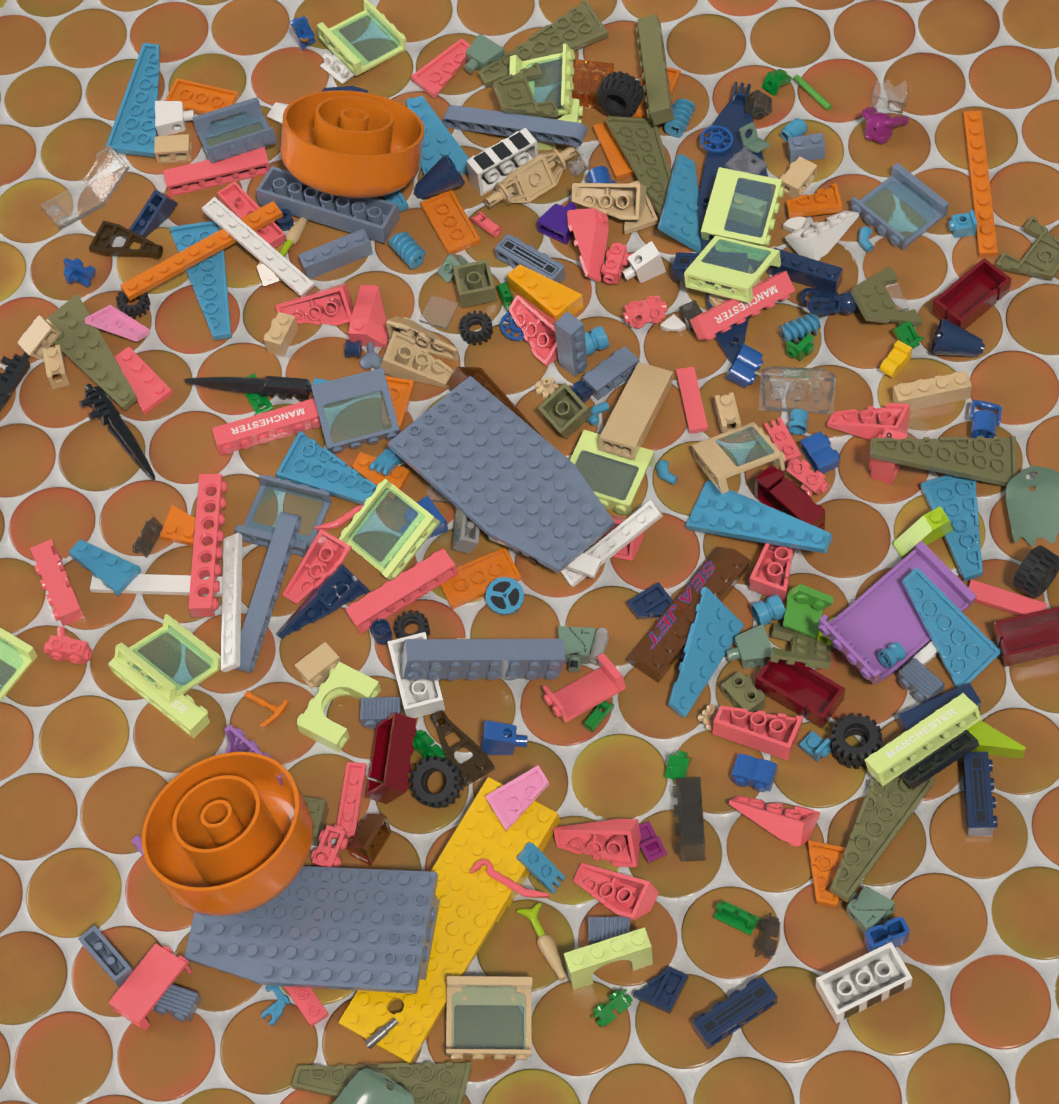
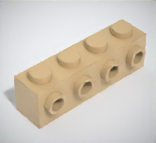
(933, 391)

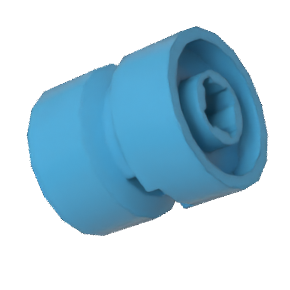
(596, 340)
(766, 611)

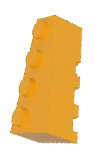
(544, 293)

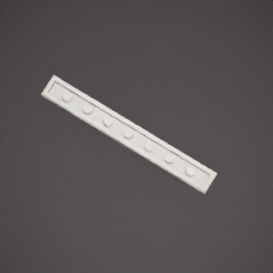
(258, 247)
(154, 585)
(231, 602)

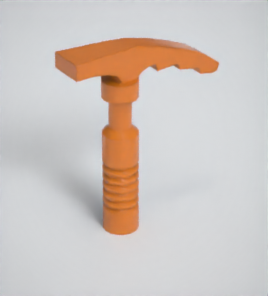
(264, 703)

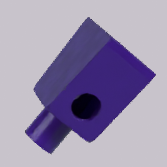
(555, 223)

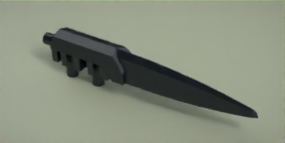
(12, 376)
(262, 386)
(106, 411)

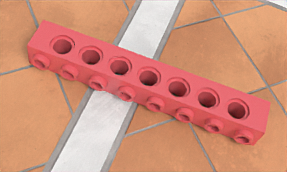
(199, 605)

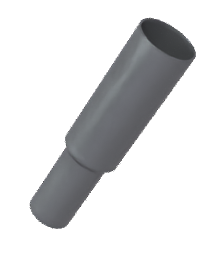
(381, 1033)

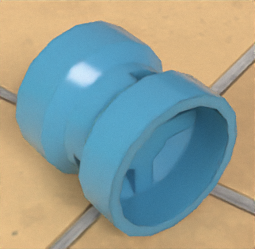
(798, 421)
(891, 655)

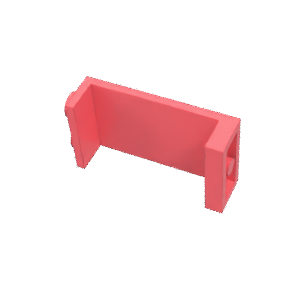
(586, 691)
(148, 984)

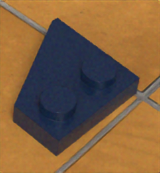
(650, 603)
(663, 990)

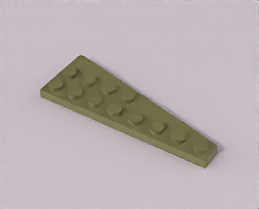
(575, 29)
(645, 153)
(90, 353)
(971, 458)
(877, 825)
(426, 1082)

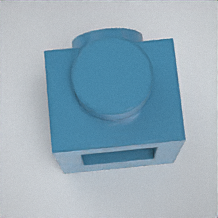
(963, 224)

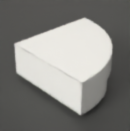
(794, 223)
(673, 324)

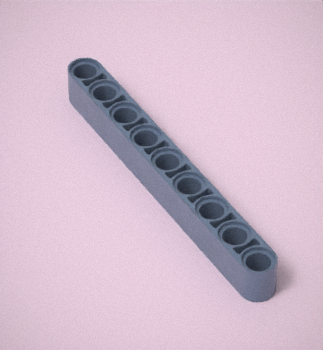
(508, 123)
(267, 589)

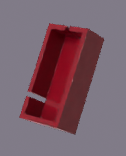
(972, 294)
(785, 496)
(1028, 636)
(801, 690)
(391, 758)

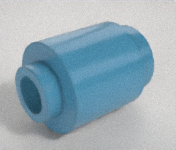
(794, 128)

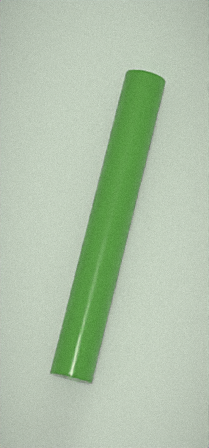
(812, 92)

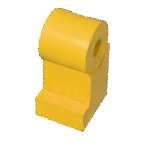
(896, 359)

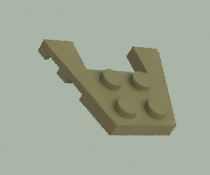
(516, 96)
(1040, 260)
(876, 302)
(803, 649)

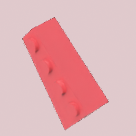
(772, 571)
(56, 583)
(758, 730)

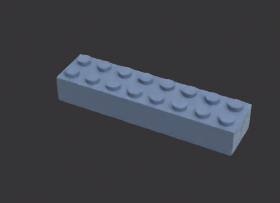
(343, 213)
(482, 659)

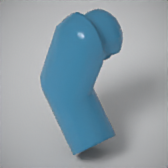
(863, 237)
(596, 409)
(663, 472)

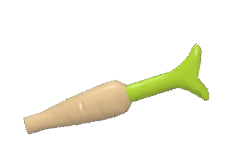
(293, 235)
(545, 942)

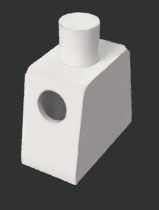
(171, 117)
(645, 264)

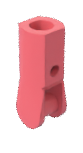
(487, 224)

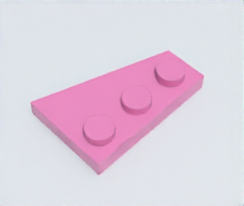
(118, 323)
(516, 796)

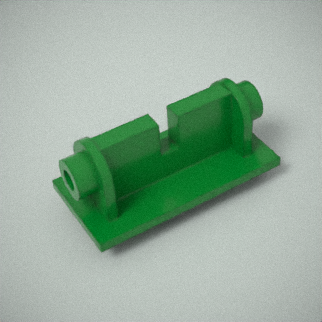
(422, 745)
(736, 917)
(604, 1011)

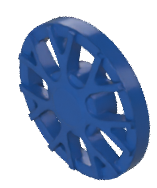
(716, 139)
(513, 326)

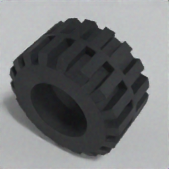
(620, 94)
(1036, 572)
(855, 726)
(421, 777)

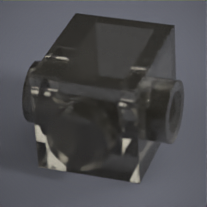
(758, 104)

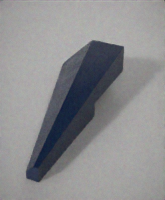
(326, 598)

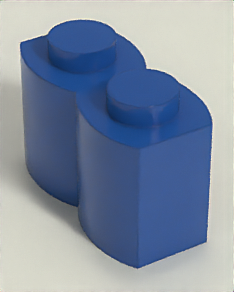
(744, 366)
(819, 452)
(754, 772)
(893, 931)

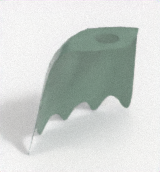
(1037, 511)
(371, 1088)

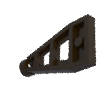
(106, 235)
(473, 768)

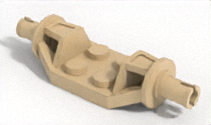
(531, 178)

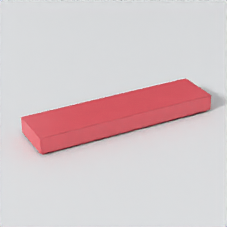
(691, 400)
(1005, 600)
(351, 797)

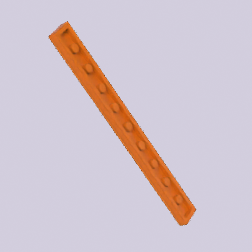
(980, 184)
(196, 253)

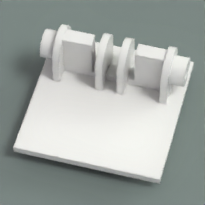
(336, 68)

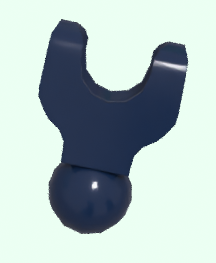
(828, 302)

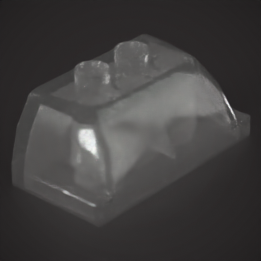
(797, 388)

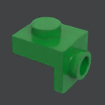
(775, 80)
(907, 334)
(799, 351)
(677, 765)

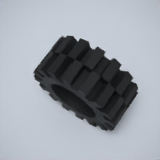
(136, 309)
(476, 336)
(411, 618)

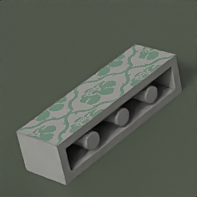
(465, 533)

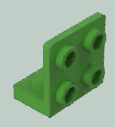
(805, 609)

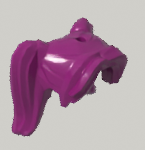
(882, 122)

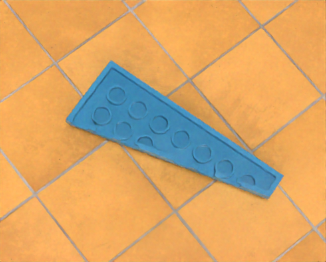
(135, 123)
(207, 277)
(750, 520)

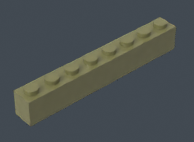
(655, 70)

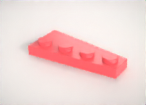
(439, 71)
(142, 379)

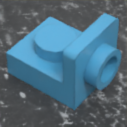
(815, 746)

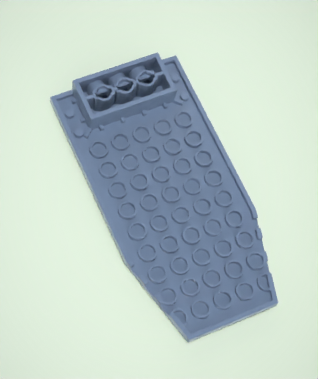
(504, 476)
(328, 932)

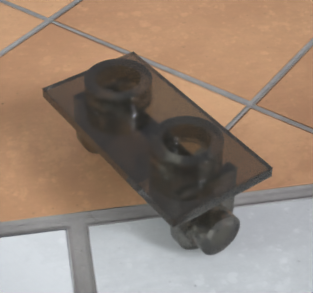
(149, 537)
(767, 927)

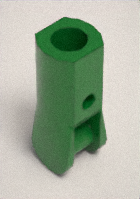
(505, 294)
(597, 716)

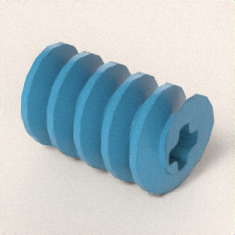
(683, 111)
(407, 249)
(800, 327)

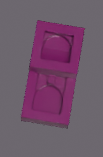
(650, 843)

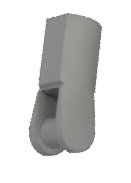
(599, 645)

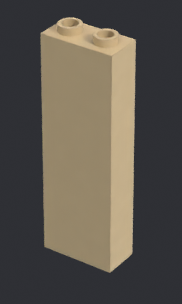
(635, 411)

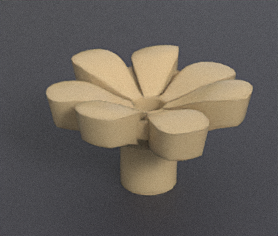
(546, 387)
(708, 716)

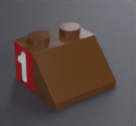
(370, 838)

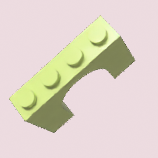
(341, 681)
(586, 960)

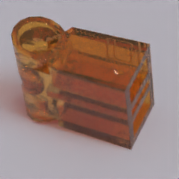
(587, 81)

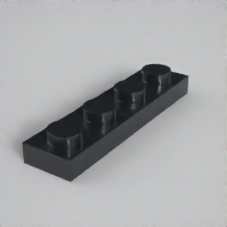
(940, 759)

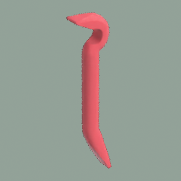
(340, 521)
(506, 881)

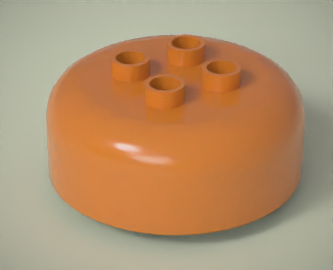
(358, 143)
(228, 834)

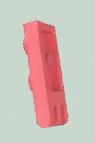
(781, 437)
(308, 1004)

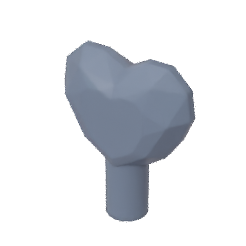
(371, 358)

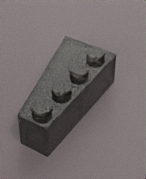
(690, 818)

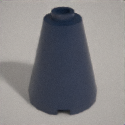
(439, 179)
(955, 341)

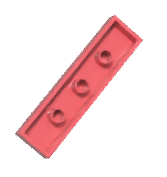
(241, 205)

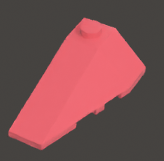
(873, 421)
(785, 823)

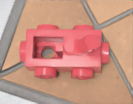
(616, 260)
(645, 311)
(811, 481)
(66, 648)
(328, 854)

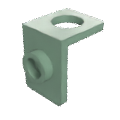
(752, 143)
(446, 269)

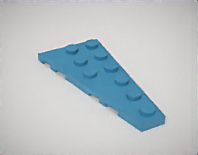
(437, 138)
(680, 206)
(321, 469)
(959, 502)
(957, 640)
(704, 650)

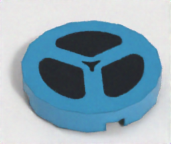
(504, 596)

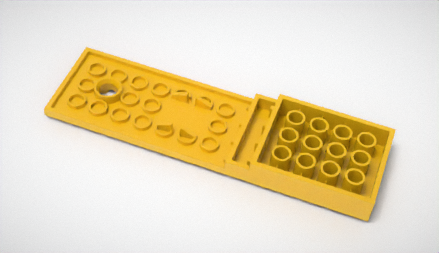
(464, 919)

